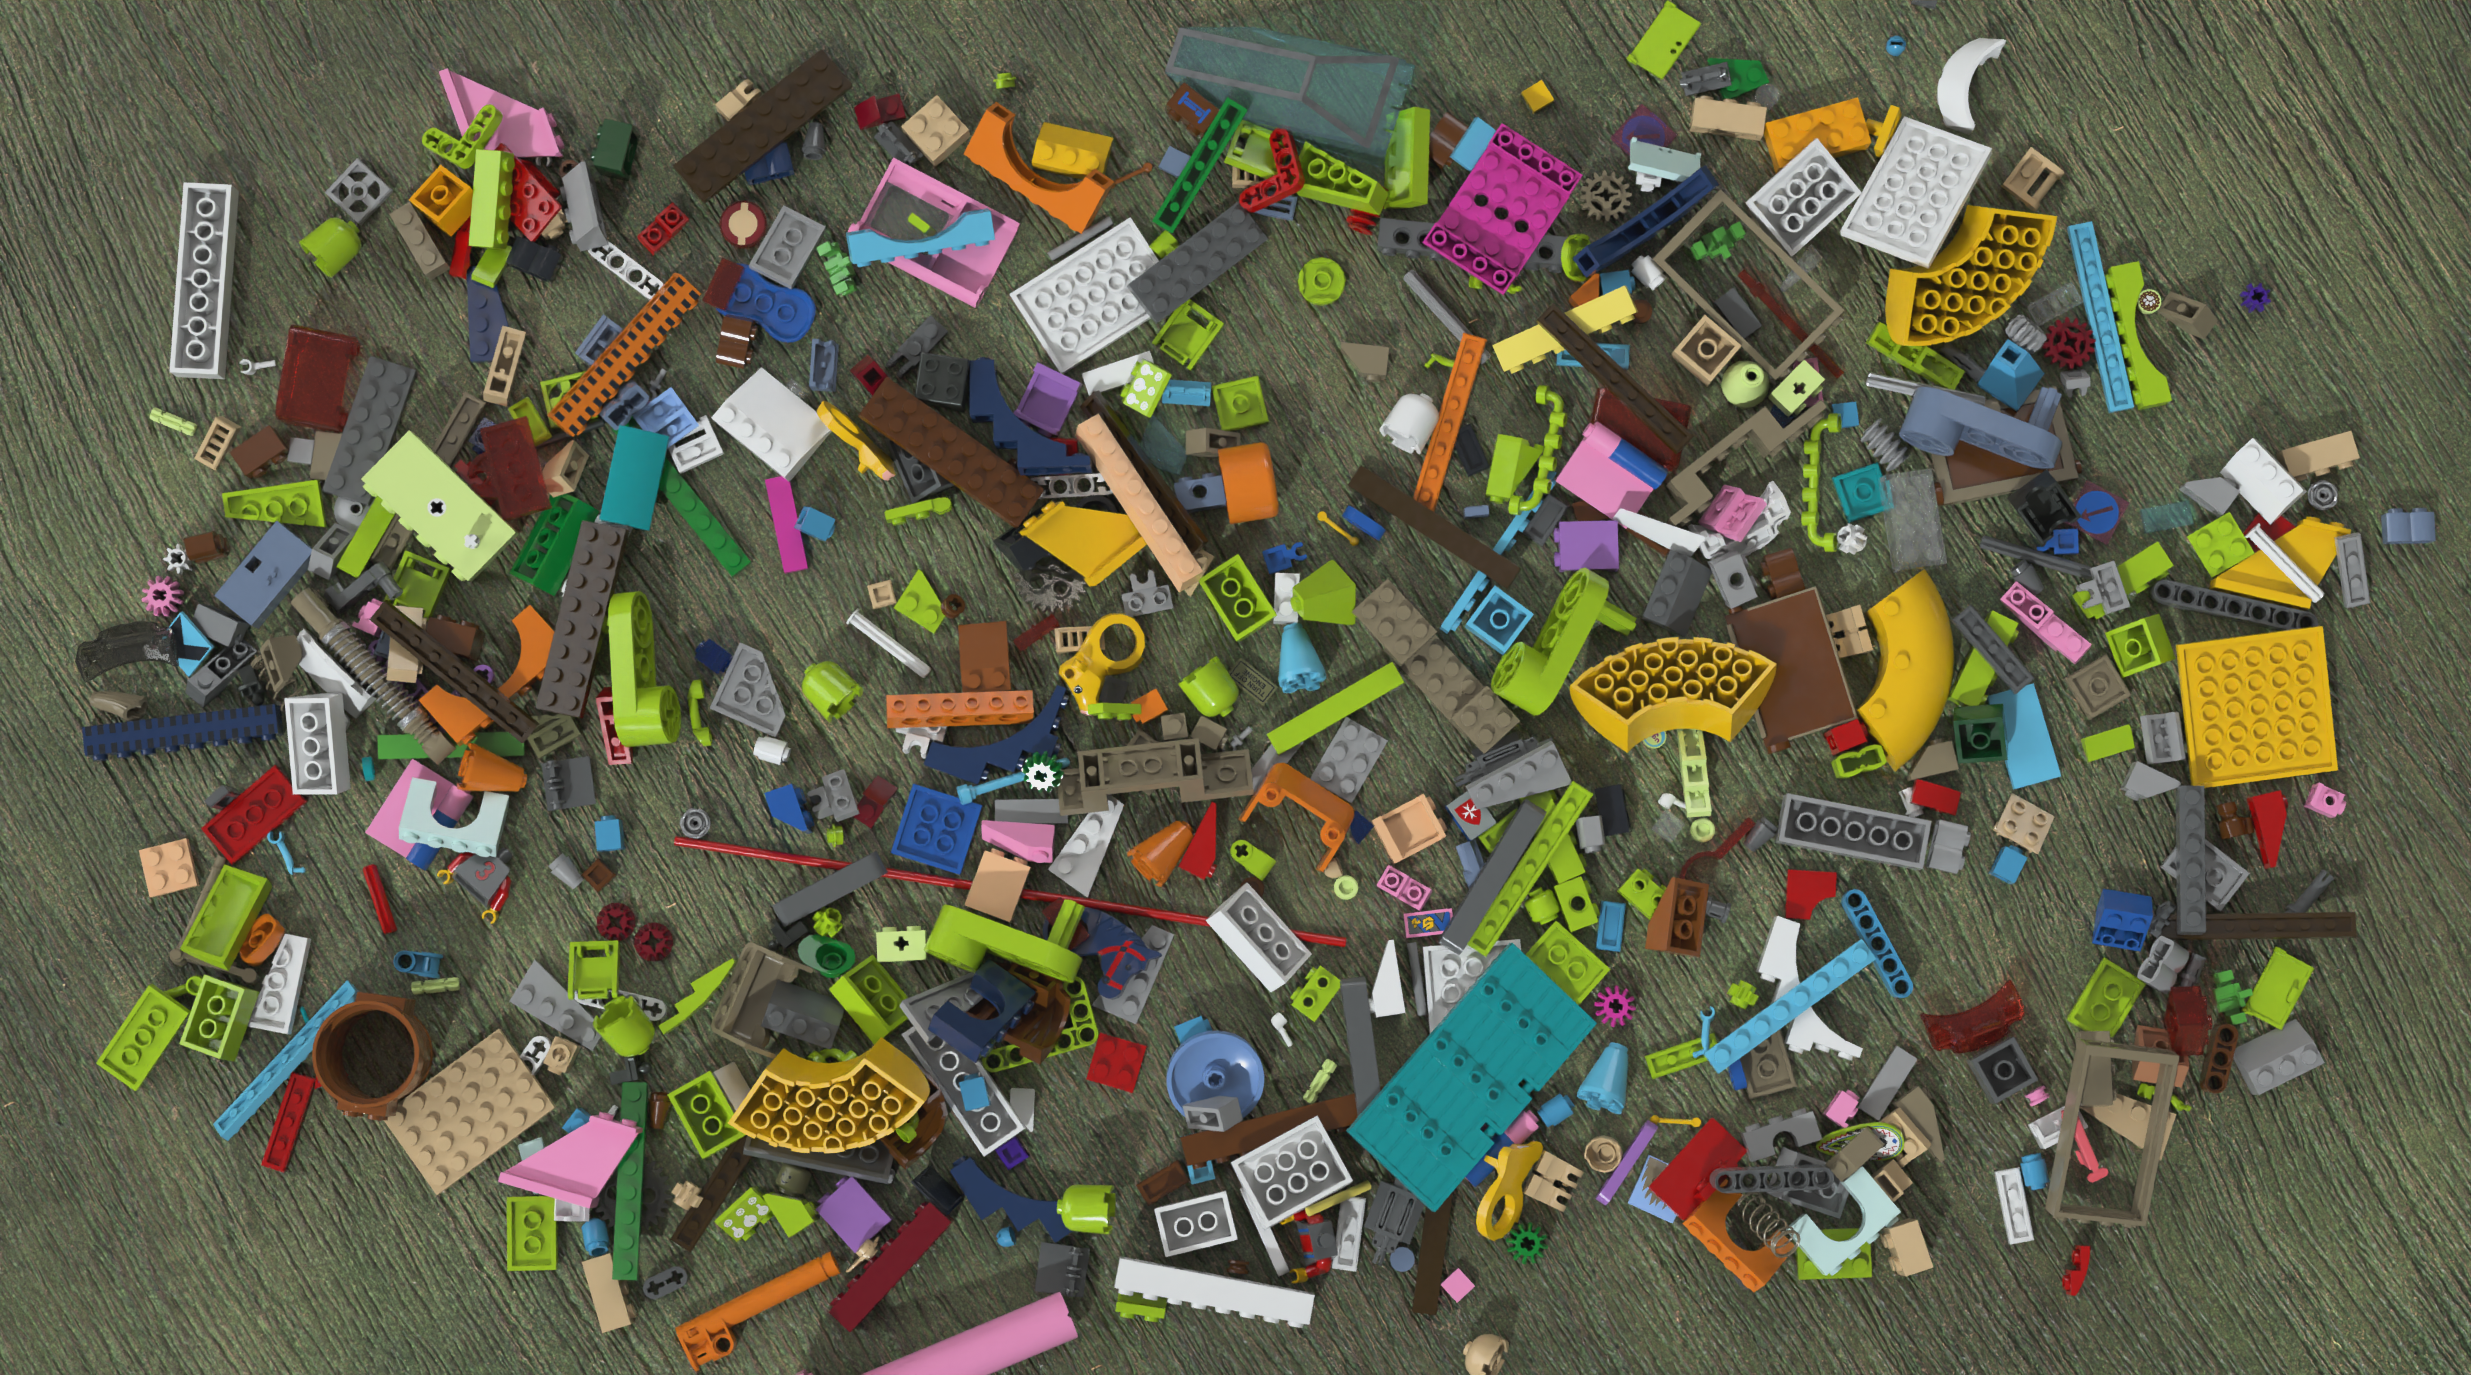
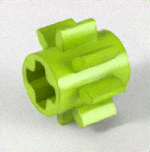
(827, 921)
(1743, 994)

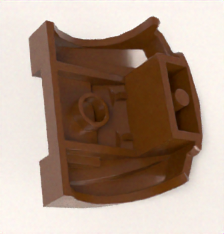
(1043, 1025)
(932, 1119)

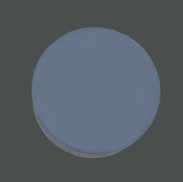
(1402, 1259)

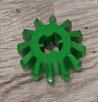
(1044, 764)
(1531, 1236)

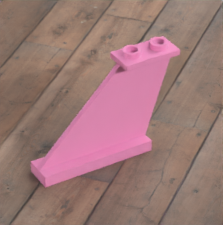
(522, 128)
(578, 1163)

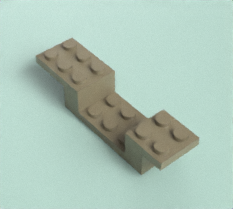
(1762, 432)
(1434, 668)
(1150, 768)

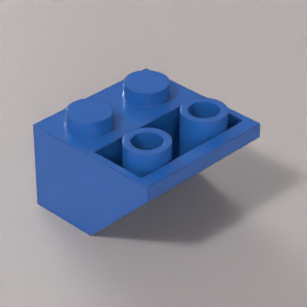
(787, 805)
(2122, 920)

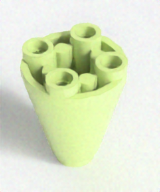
(1741, 390)

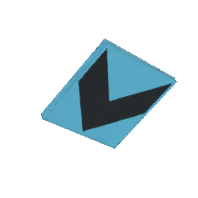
(190, 643)

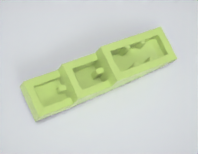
(1694, 772)

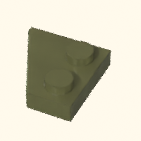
(552, 733)

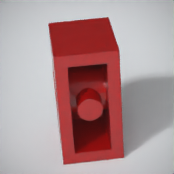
(1846, 736)

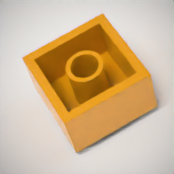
(444, 200)

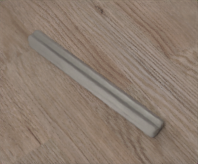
(1439, 308)
(1909, 387)

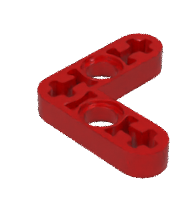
(1281, 180)

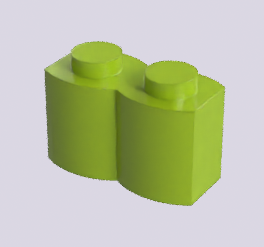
(1860, 761)

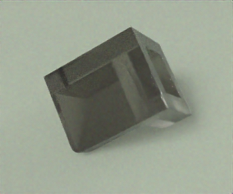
(1114, 690)

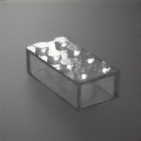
(1912, 521)

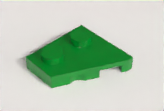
(1744, 74)

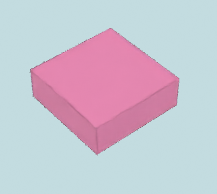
(1457, 1285)

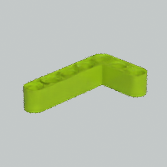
(1074, 1033)

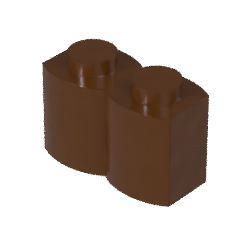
(1445, 139)
(735, 341)
(206, 547)
(1782, 573)

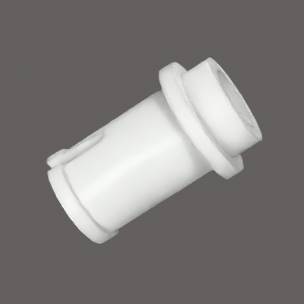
(1912, 809)

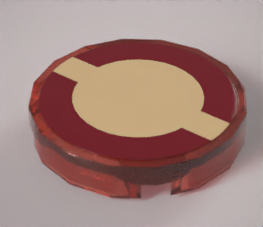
(743, 224)

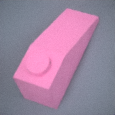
(1024, 840)

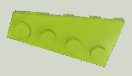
(286, 503)

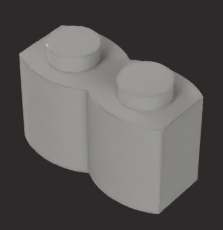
(1590, 833)
(1947, 846)
(2163, 964)

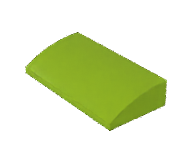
(1408, 160)
(226, 917)

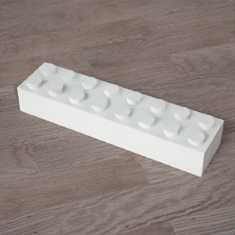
(204, 280)
(1214, 1290)

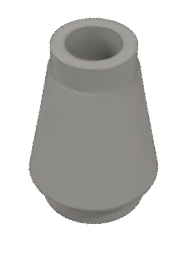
(566, 871)

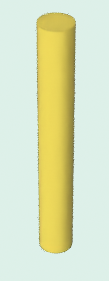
(1338, 1198)

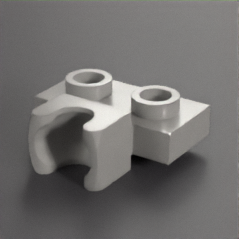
(2105, 589)
(1146, 596)
(835, 798)

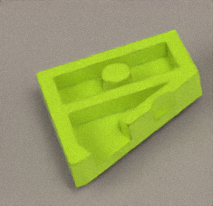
(921, 604)
(1114, 710)

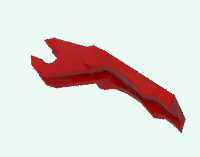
(461, 252)

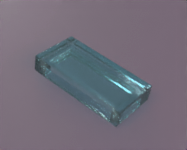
(2166, 517)

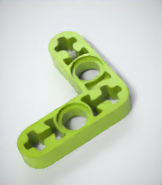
(461, 147)

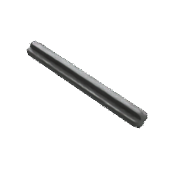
(2036, 557)

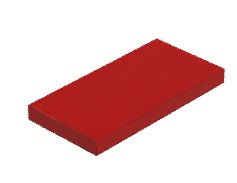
(253, 815)

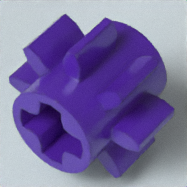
(2257, 291)

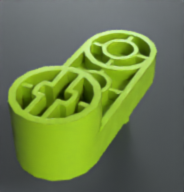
(1535, 674)
(641, 709)
(965, 938)

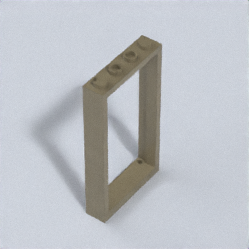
(1691, 228)
(2153, 1141)

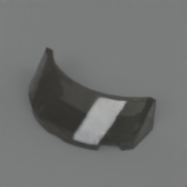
(126, 645)

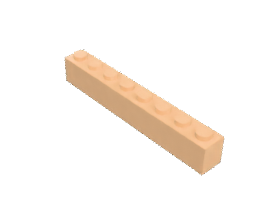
(1138, 503)

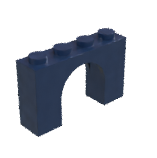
(976, 1036)

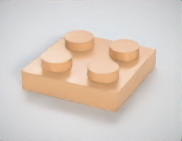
(169, 868)

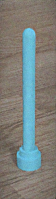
(968, 793)

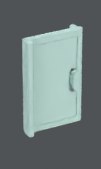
(1662, 161)

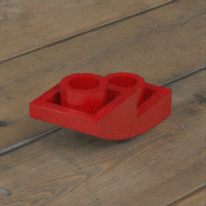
(663, 229)
(1935, 797)
(2075, 1277)

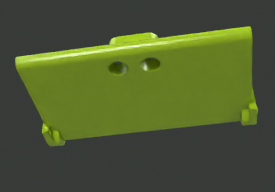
(1658, 46)
(2281, 980)

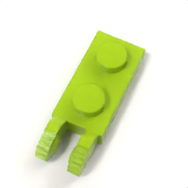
(919, 510)

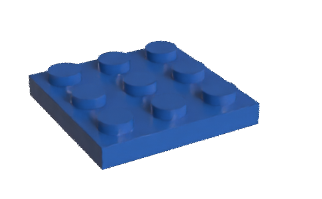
(936, 829)

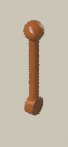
(1147, 167)

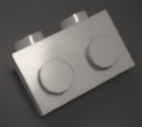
(2162, 738)

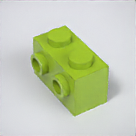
(1642, 892)
(1316, 993)

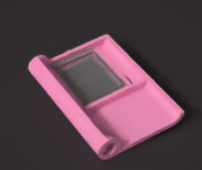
(956, 272)

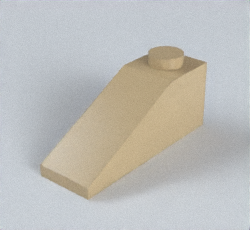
(504, 366)

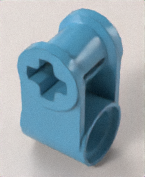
(423, 963)

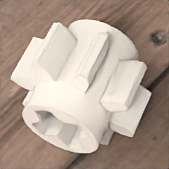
(1647, 181)
(1851, 538)
(173, 561)

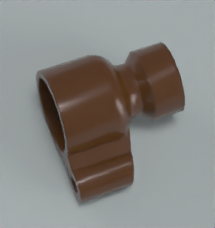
(2231, 824)

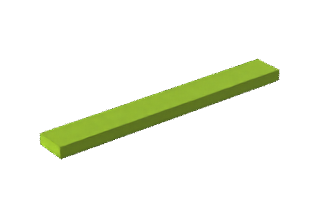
(1530, 868)

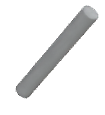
(1080, 238)
(1417, 979)

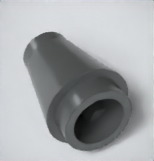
(814, 142)
(2027, 577)
(1760, 834)

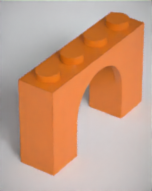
(1709, 1226)

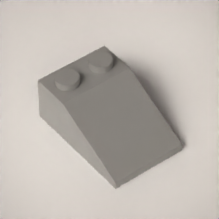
(1827, 1201)

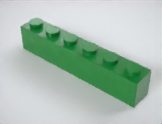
(1200, 165)

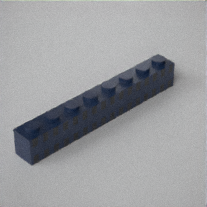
(182, 731)

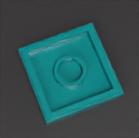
(1859, 492)

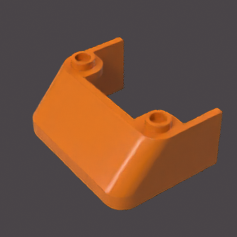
(1286, 781)

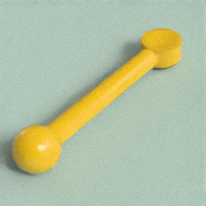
(1322, 516)
(1695, 1122)

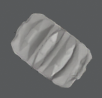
(2025, 333)

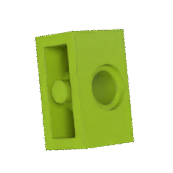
(1565, 893)

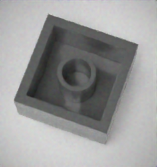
(2002, 1070)

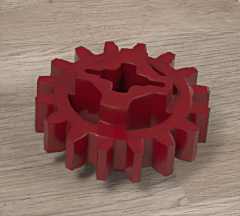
(2072, 352)

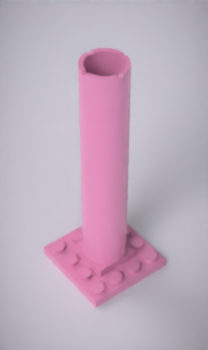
(991, 1344)

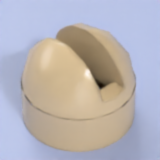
(1334, 869)

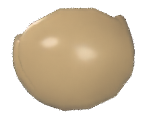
(1603, 1153)

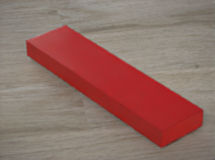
(288, 1122)

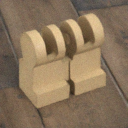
(737, 100)
(1854, 641)
(1542, 1186)

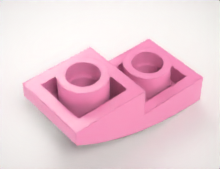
(1404, 888)

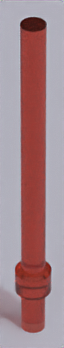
(1758, 290)

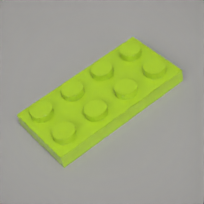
(143, 1037)

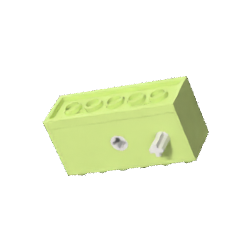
(413, 482)

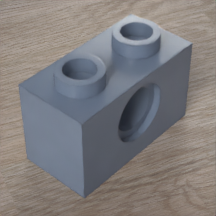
(1214, 498)

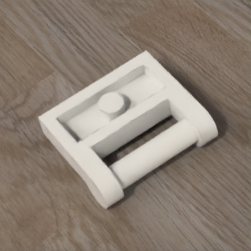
(698, 450)

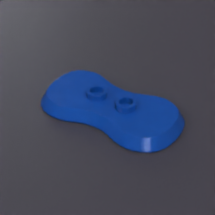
(779, 310)

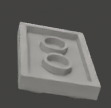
(787, 247)
(1348, 760)
(2221, 875)

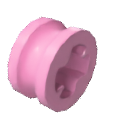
(2037, 1095)

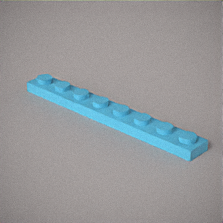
(2100, 317)
(1480, 581)
(1789, 1006)
(281, 1066)

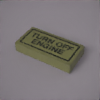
(1252, 681)

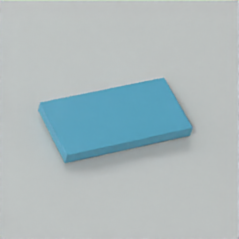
(2029, 743)

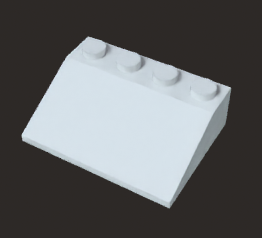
(1802, 198)
(772, 423)
(1291, 1172)

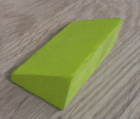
(2108, 743)

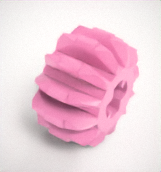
(166, 586)

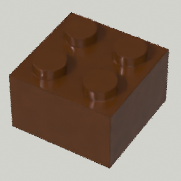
(461, 639)

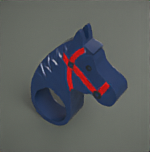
(1120, 949)

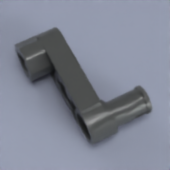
(344, 598)

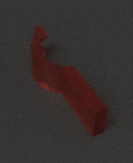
(1722, 849)

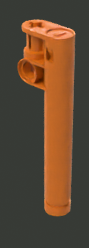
(706, 1330)

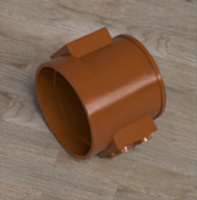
(329, 1048)

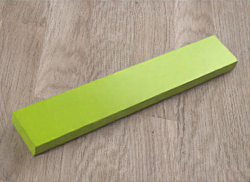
(1335, 708)

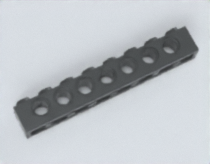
(1391, 228)

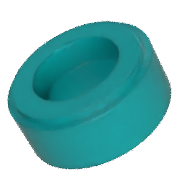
(368, 768)

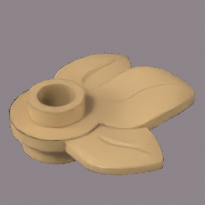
(865, 1251)

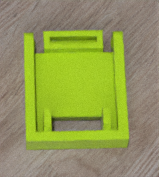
(1257, 154)
(1186, 338)
(418, 588)
(594, 975)

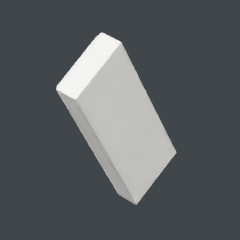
(1112, 375)
(2014, 1205)
(1349, 1233)

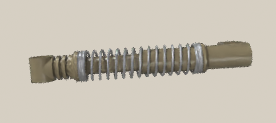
(337, 635)

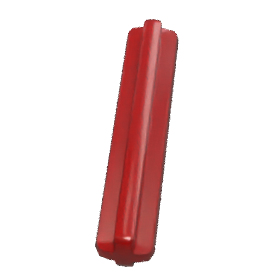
(379, 899)

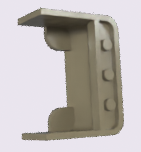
(749, 994)

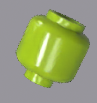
(1542, 905)

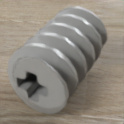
(1884, 445)

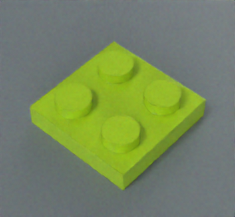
(2220, 544)

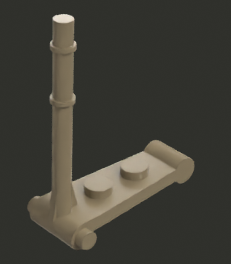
(181, 958)

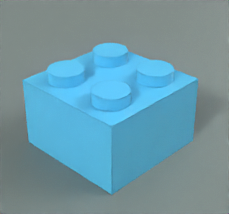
(1499, 620)

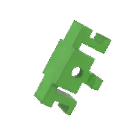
(1718, 242)
(839, 268)
(2230, 997)

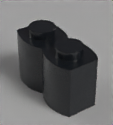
(535, 259)

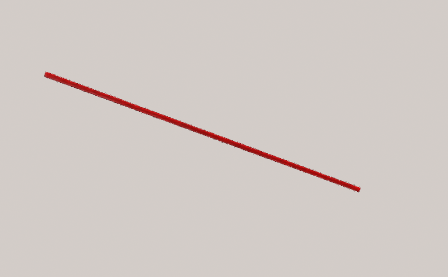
(966, 884)

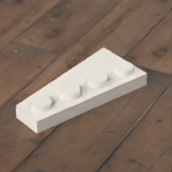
(1086, 848)
(281, 990)

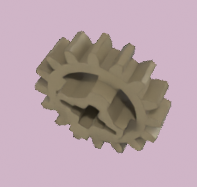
(1605, 187)

